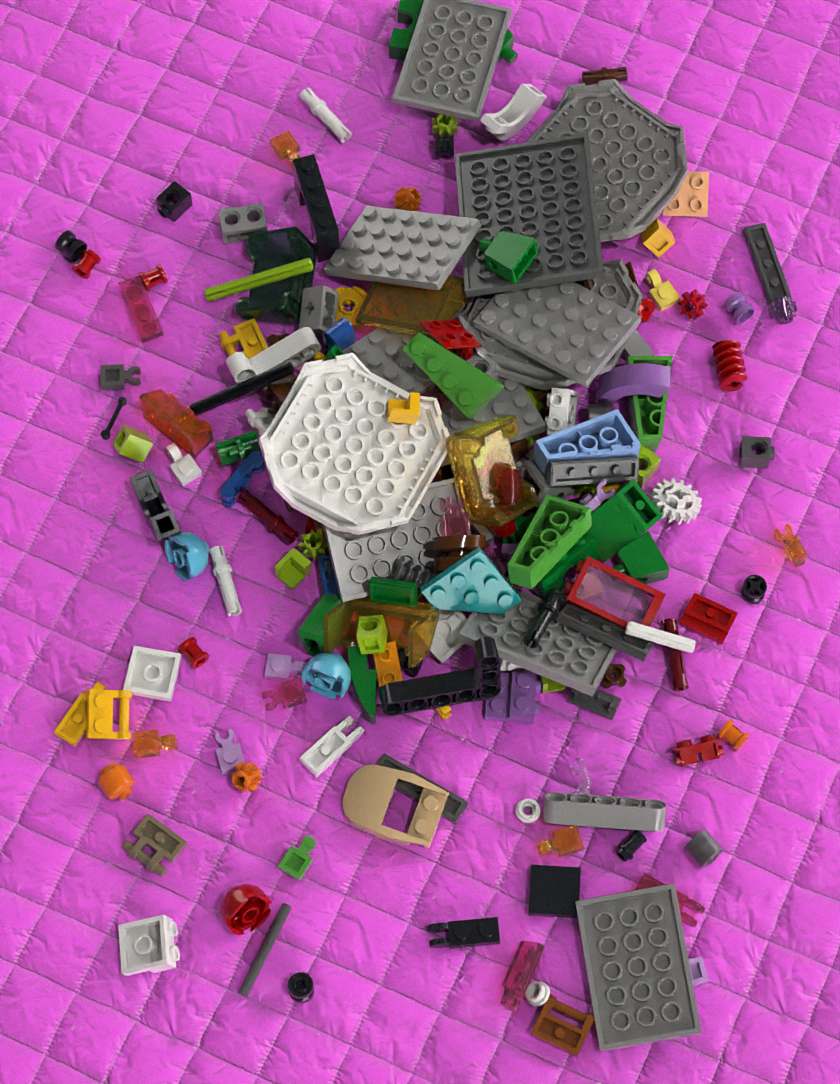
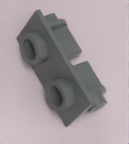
(601, 702)

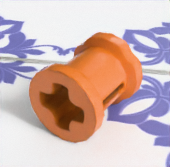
(733, 735)

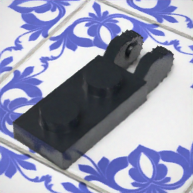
(466, 933)

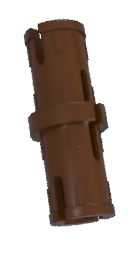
(594, 77)

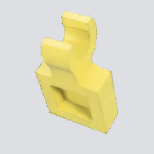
(661, 293)

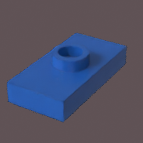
(327, 575)

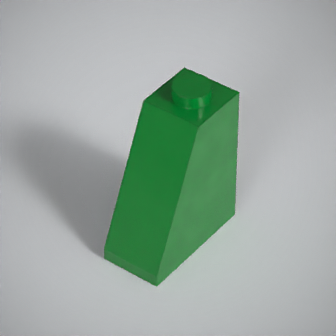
(312, 631)

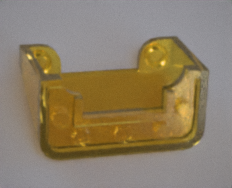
(476, 462)

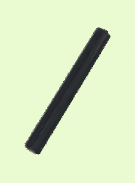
(242, 388)

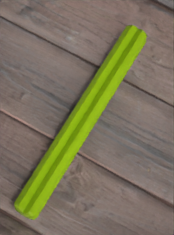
(258, 279)

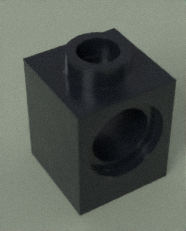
(173, 193)

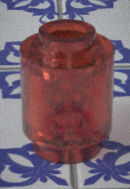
(509, 486)

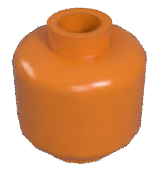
(116, 781)

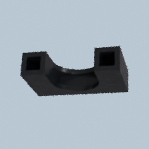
(313, 194)

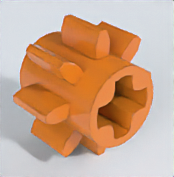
(407, 199)
(246, 776)

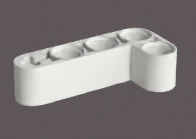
(294, 348)

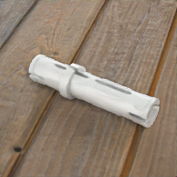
(319, 108)
(222, 571)

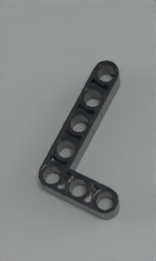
(447, 688)

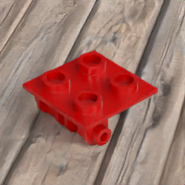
(452, 336)

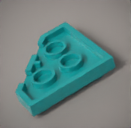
(471, 586)

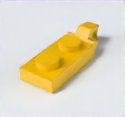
(74, 722)

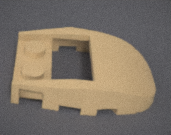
(369, 797)

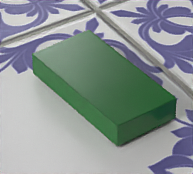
(393, 592)

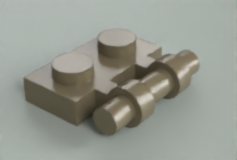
(160, 839)

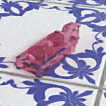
(520, 973)

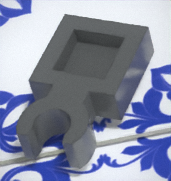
(116, 376)

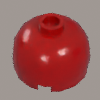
(245, 908)

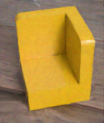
(657, 238)
(404, 410)

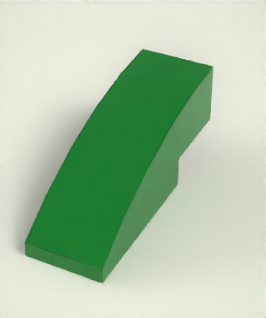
(363, 682)

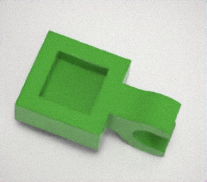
(297, 860)

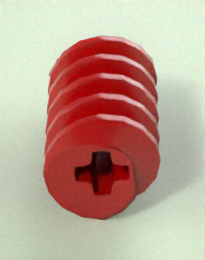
(729, 365)

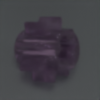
(782, 310)

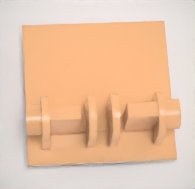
(691, 197)

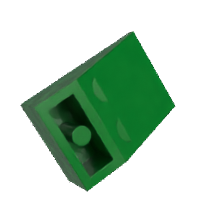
(622, 519)

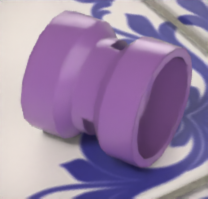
(739, 308)

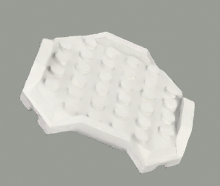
(342, 458)

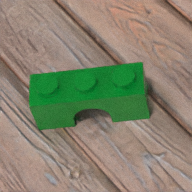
(401, 38)
(554, 578)

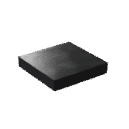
(554, 891)

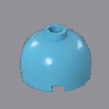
(187, 553)
(327, 675)

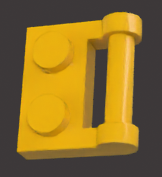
(100, 714)

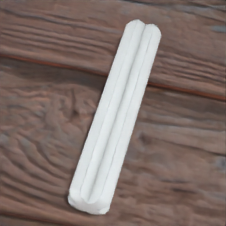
(660, 637)

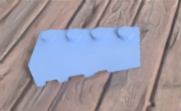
(595, 438)

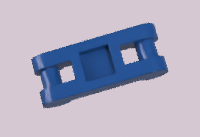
(241, 478)

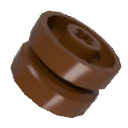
(456, 547)

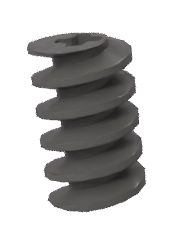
(407, 573)

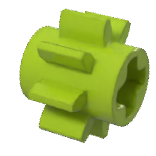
(444, 125)
(312, 552)

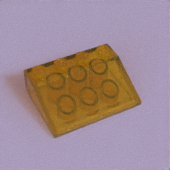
(403, 307)

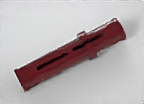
(274, 522)
(675, 658)

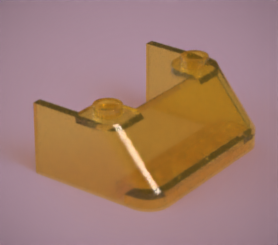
(407, 626)

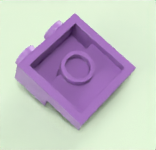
(516, 698)

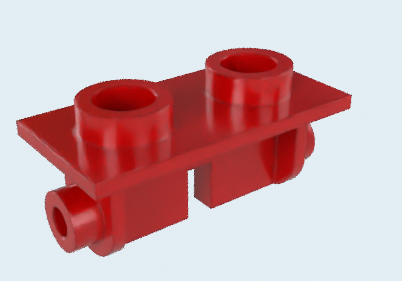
(706, 747)

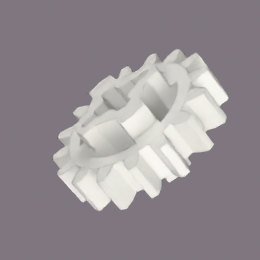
(676, 501)

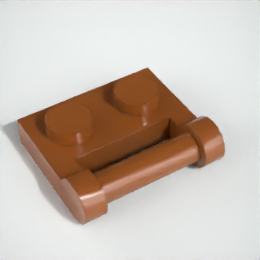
(559, 1032)

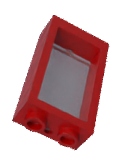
(613, 594)

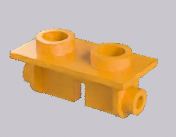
(388, 665)

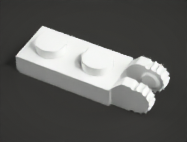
(330, 747)

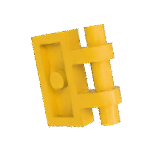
(247, 335)

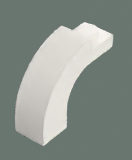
(515, 114)

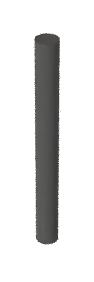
(265, 950)

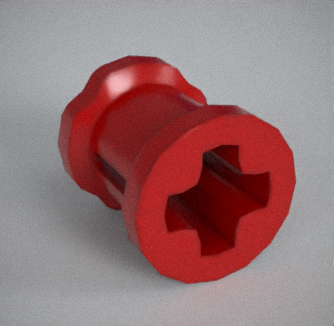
(86, 263)
(153, 277)
(193, 653)

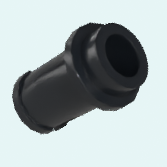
(630, 846)

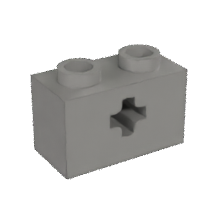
(318, 309)

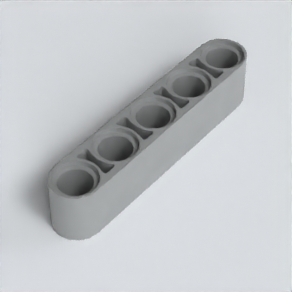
(604, 811)

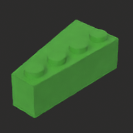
(459, 380)
(645, 411)
(548, 539)

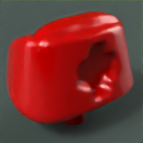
(646, 309)

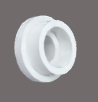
(524, 804)
(537, 993)

